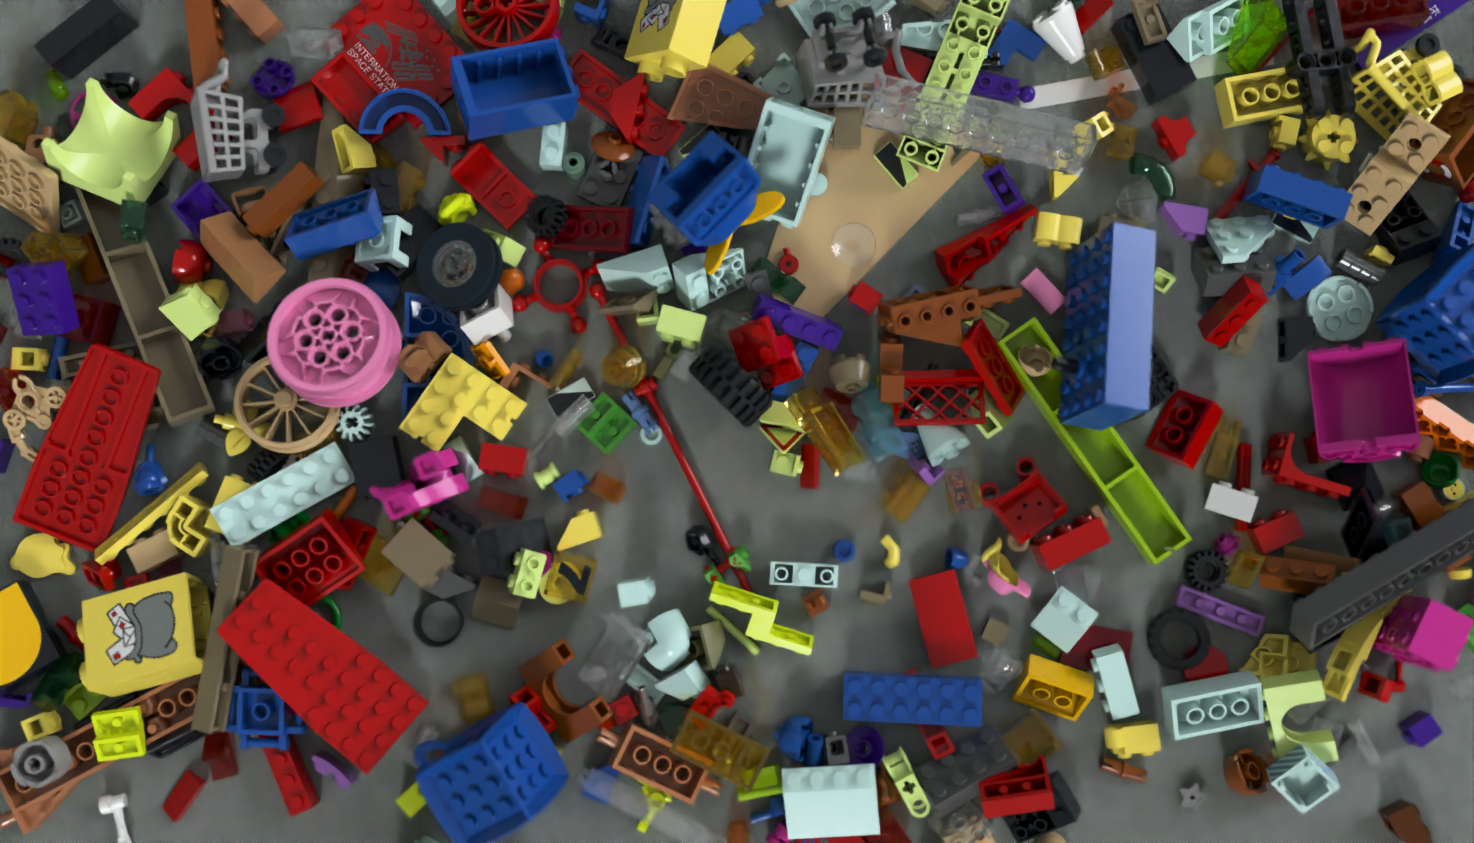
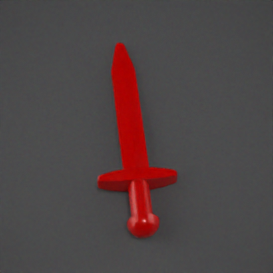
(1236, 197)

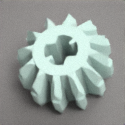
(363, 423)

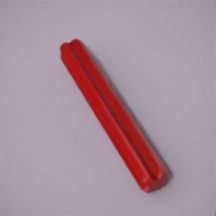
(1243, 477)

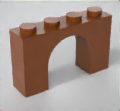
(570, 719)

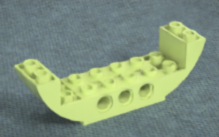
(957, 66)

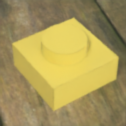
(1379, 255)

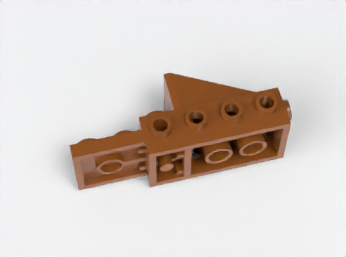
(938, 312)

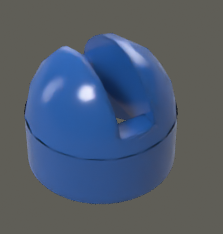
(538, 359)

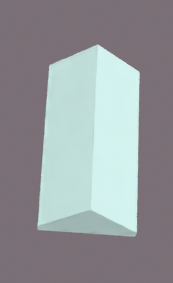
(1206, 30)

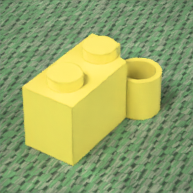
(1132, 738)

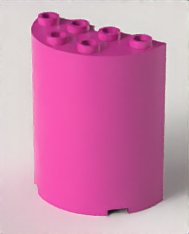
(1363, 401)

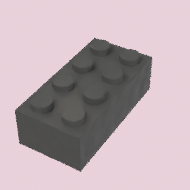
(956, 776)

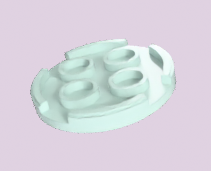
(1339, 308)

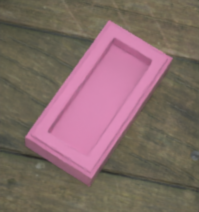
(1043, 291)

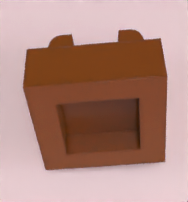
(815, 602)

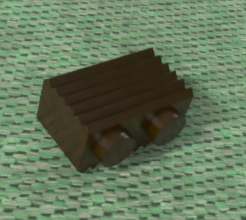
(728, 679)

